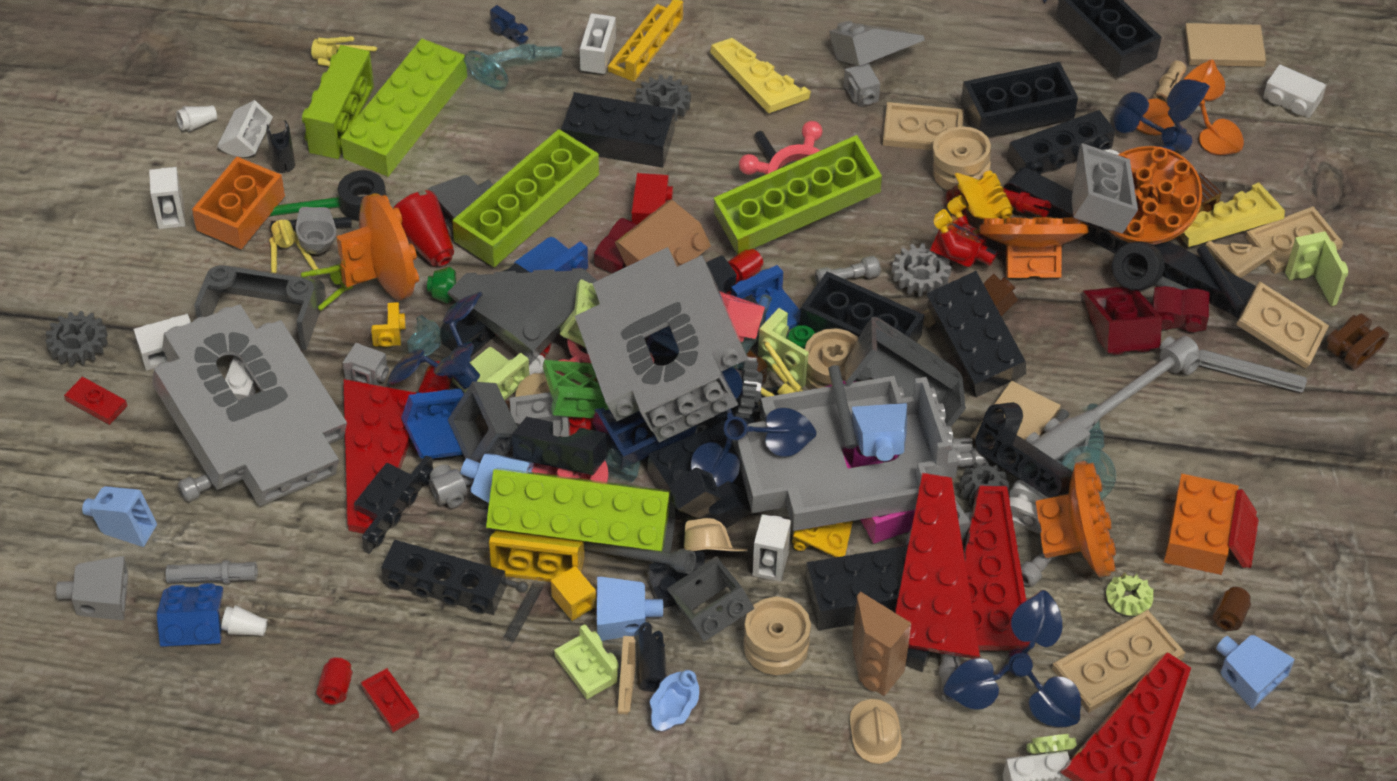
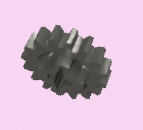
(665, 94)
(76, 338)
(750, 389)

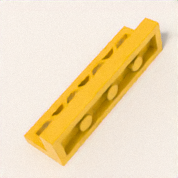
(647, 45)

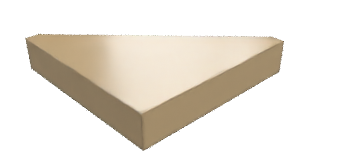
(1240, 258)
(627, 674)

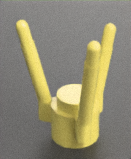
(325, 47)
(284, 237)
(790, 384)

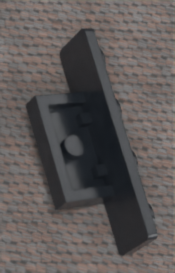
(388, 498)

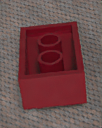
(1123, 320)

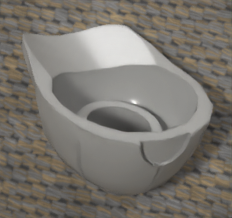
(315, 229)

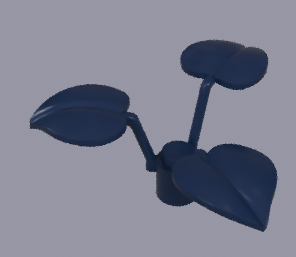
(1182, 100)
(457, 363)
(786, 435)
(1055, 702)

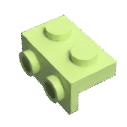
(588, 662)

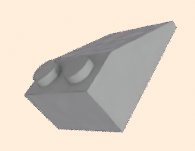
(866, 43)
(1103, 189)

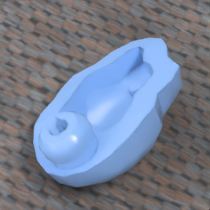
(674, 700)

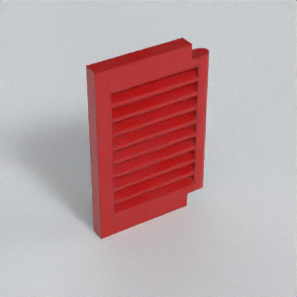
(1243, 530)

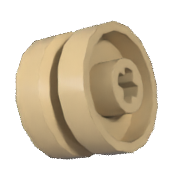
(960, 151)
(825, 350)
(777, 635)

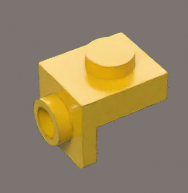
(390, 333)

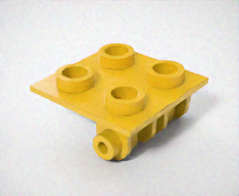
(985, 196)
(828, 538)

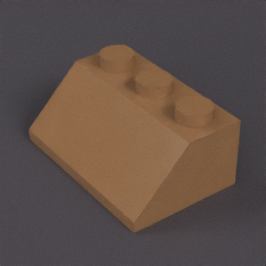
(664, 228)
(879, 644)

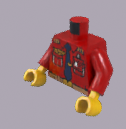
(958, 239)

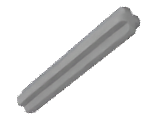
(1252, 371)

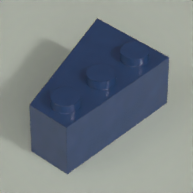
(631, 437)

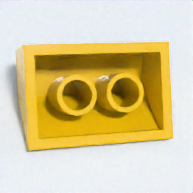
(534, 555)

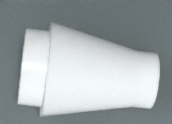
(195, 116)
(242, 622)

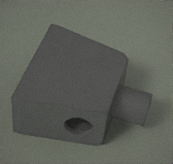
(457, 195)

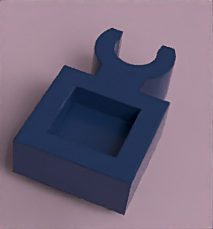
(504, 24)

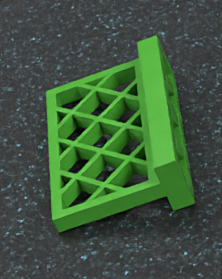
(569, 397)

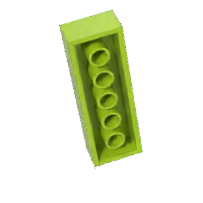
(404, 107)
(797, 194)
(526, 198)
(578, 509)

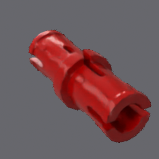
(1025, 203)

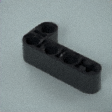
(1052, 477)

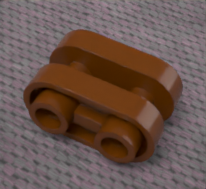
(1355, 329)

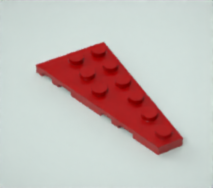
(372, 439)
(994, 569)
(935, 578)
(1136, 731)

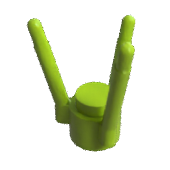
(335, 274)

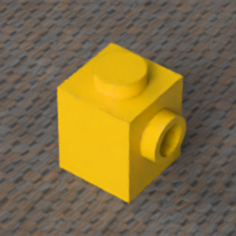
(573, 593)

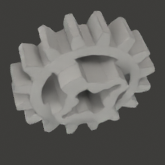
(921, 269)

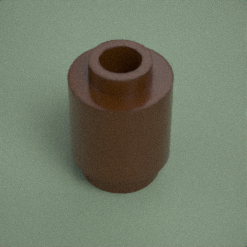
(1232, 609)

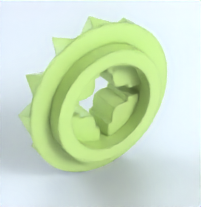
(1129, 604)
(1051, 744)

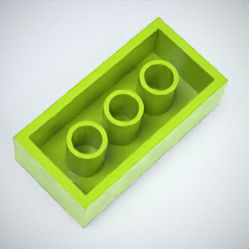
(338, 100)

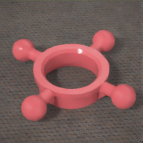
(811, 132)

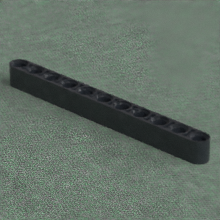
(1179, 263)

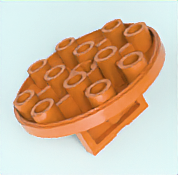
(1165, 193)
(1033, 243)
(379, 249)
(1079, 522)

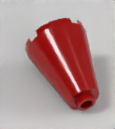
(426, 227)

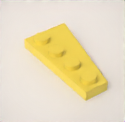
(758, 77)
(1238, 215)

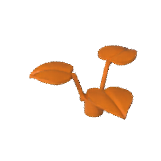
(1217, 139)

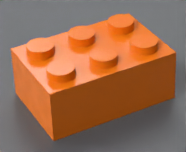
(238, 202)
(1201, 524)

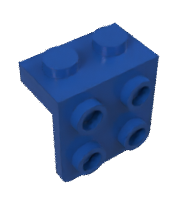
(556, 256)
(770, 283)
(428, 423)
(190, 615)

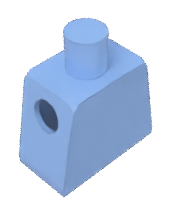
(880, 429)
(483, 471)
(121, 514)
(623, 607)
(1253, 667)

